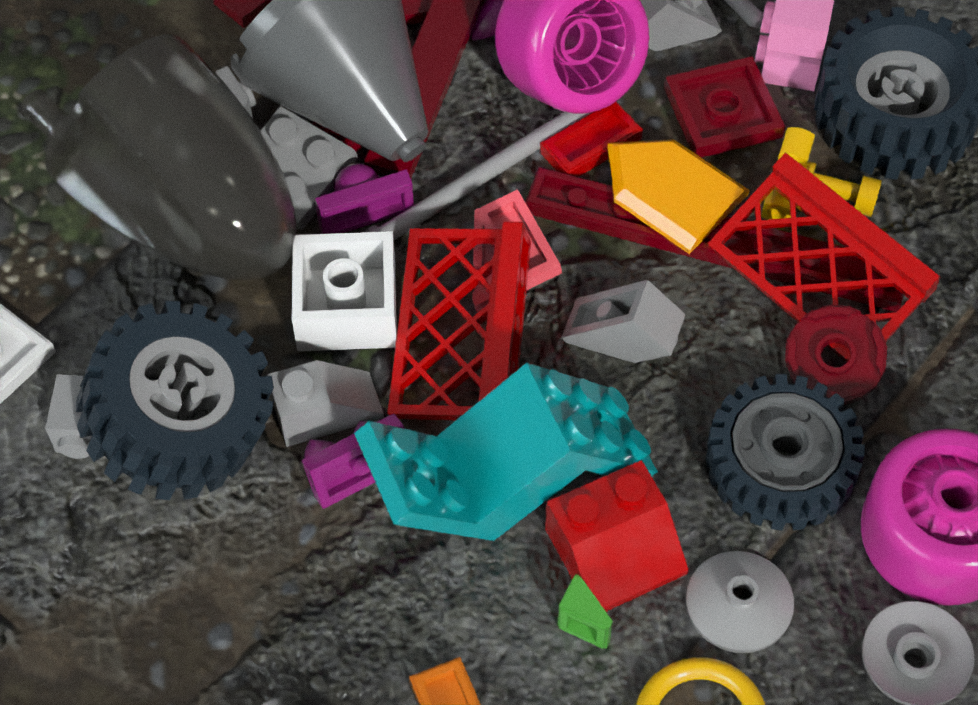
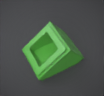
(584, 615)

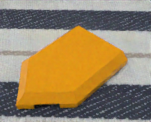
(672, 189)

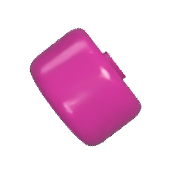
(572, 51)
(924, 517)

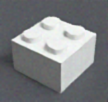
(344, 291)

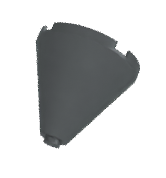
(341, 68)

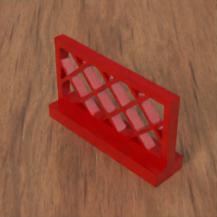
(841, 222)
(503, 316)

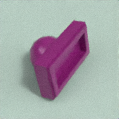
(363, 199)

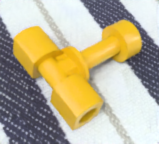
(798, 145)

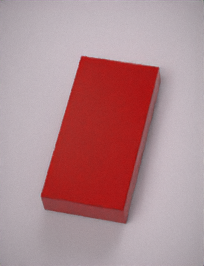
(585, 141)

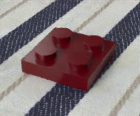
(724, 107)

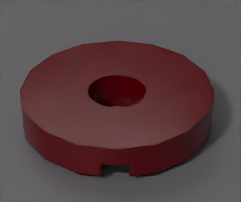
(842, 326)

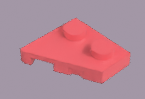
(512, 208)

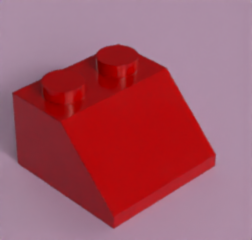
(617, 535)

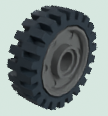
(780, 486)

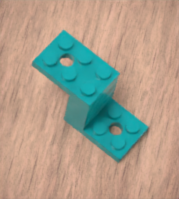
(502, 454)

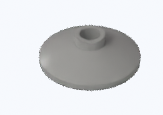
(734, 622)
(923, 632)

